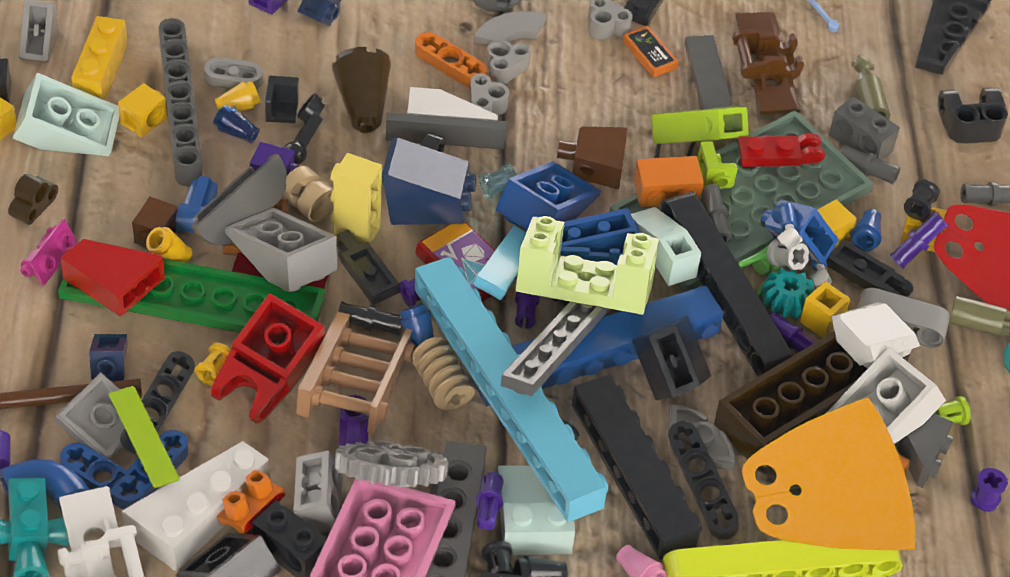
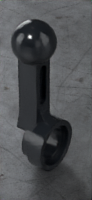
(309, 114)

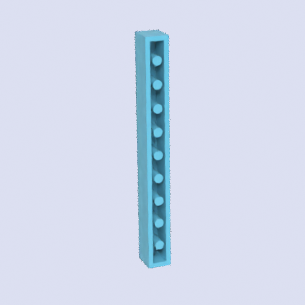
(530, 420)

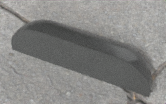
(241, 199)

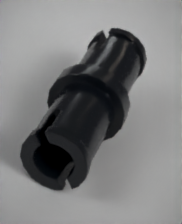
(372, 318)

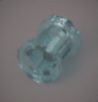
(496, 181)

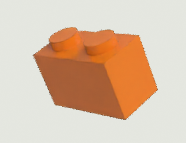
(665, 178)

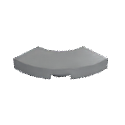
(511, 27)
(715, 441)

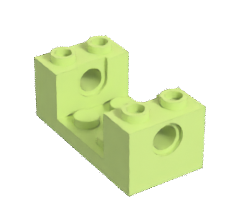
(577, 280)

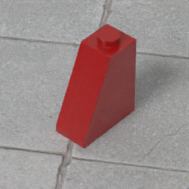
(112, 273)

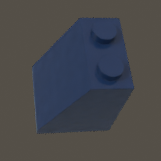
(426, 185)

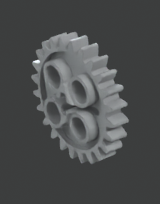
(391, 463)

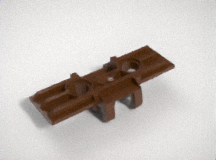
(761, 36)

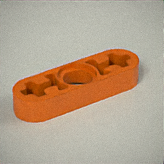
(434, 49)

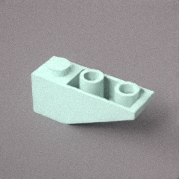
(677, 252)

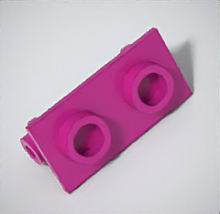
(50, 250)

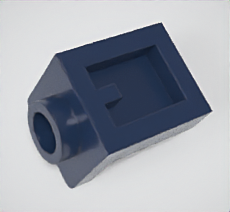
(108, 356)

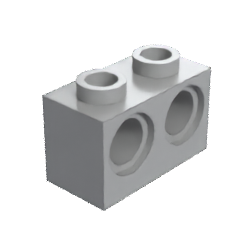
(318, 490)

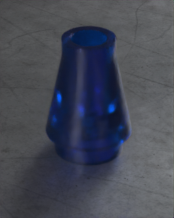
(234, 123)

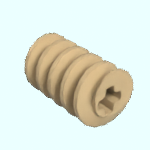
(442, 374)

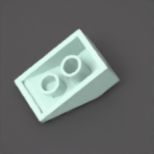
(65, 119)
(530, 516)

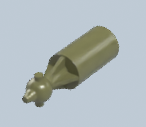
(869, 87)
(981, 316)

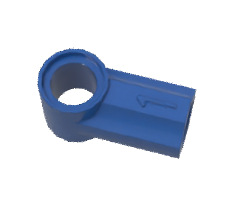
(199, 195)

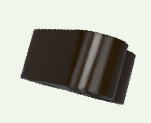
(31, 198)

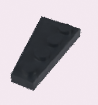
(947, 31)

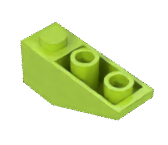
(700, 125)

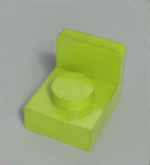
(713, 169)

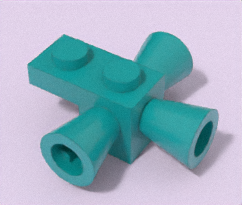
(29, 527)

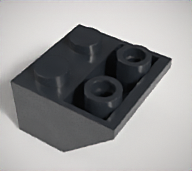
(672, 359)

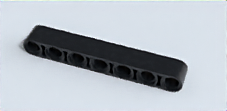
(729, 286)

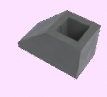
(924, 447)

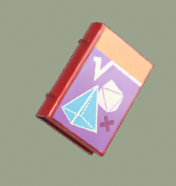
(462, 245)

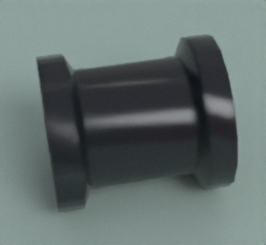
(922, 205)
(501, 562)

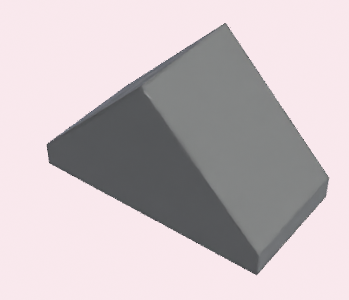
(38, 30)

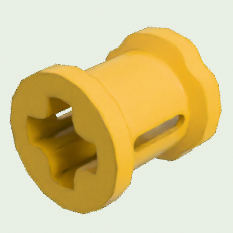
(212, 363)

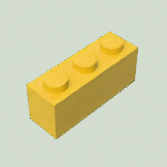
(101, 57)

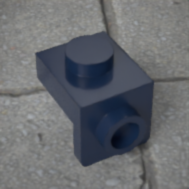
(321, 10)

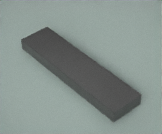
(707, 72)
(457, 131)

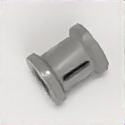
(782, 257)

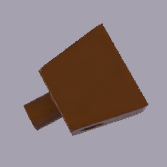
(597, 154)

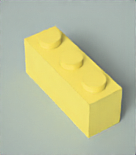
(357, 197)

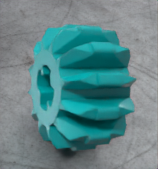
(786, 292)

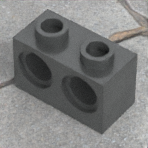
(863, 129)

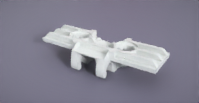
(91, 512)

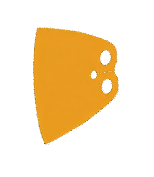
(848, 482)

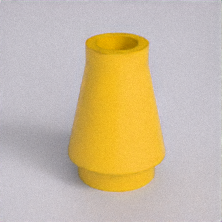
(242, 96)
(168, 245)

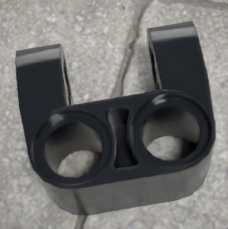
(973, 122)

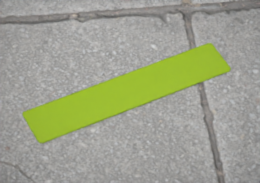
(144, 437)

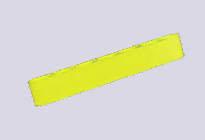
(780, 559)

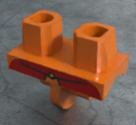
(244, 507)

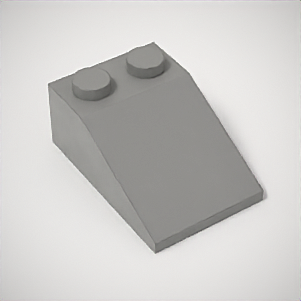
(285, 248)

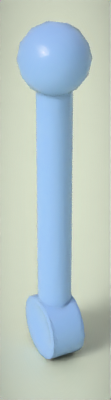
(833, 25)

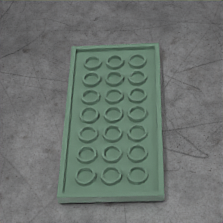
(763, 187)

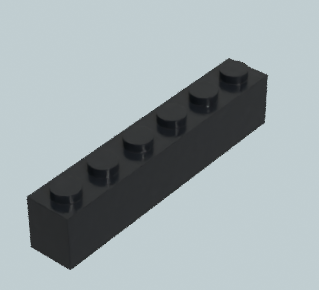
(636, 466)

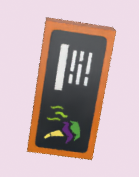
(650, 51)

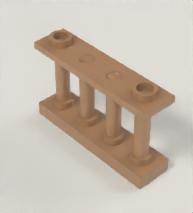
(332, 353)

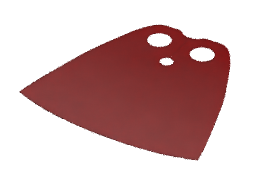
(981, 271)

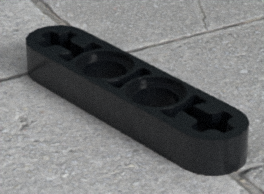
(159, 402)
(703, 479)

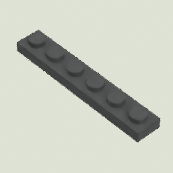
(551, 347)

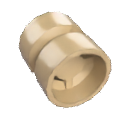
(309, 194)

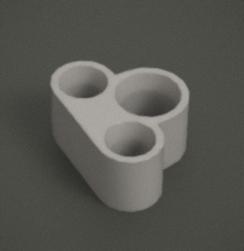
(608, 19)
(507, 60)
(488, 94)

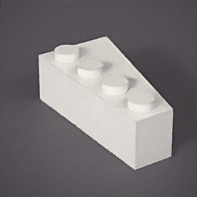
(184, 513)

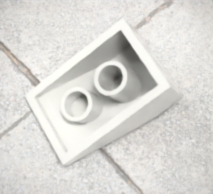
(898, 392)

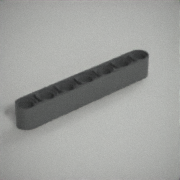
(180, 101)

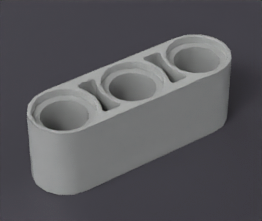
(924, 319)

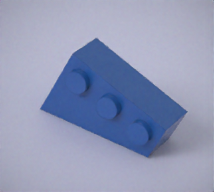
(598, 236)

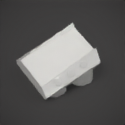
(870, 331)

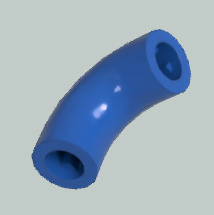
(59, 478)

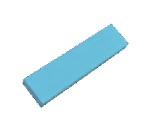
(502, 266)

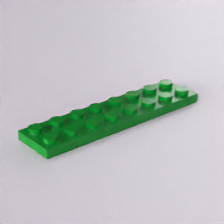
(209, 296)

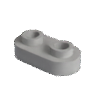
(231, 72)

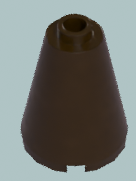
(363, 85)

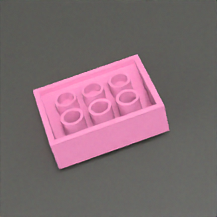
(384, 533)

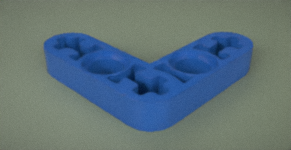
(122, 479)

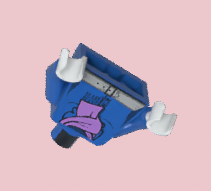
(798, 224)

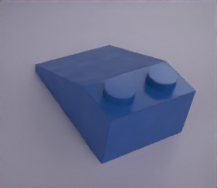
(545, 192)

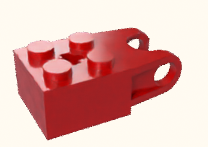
(269, 366)

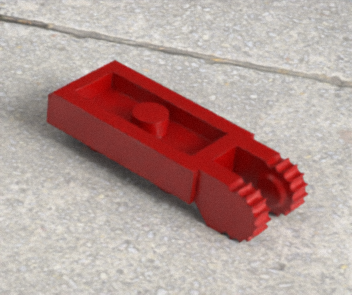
(780, 150)

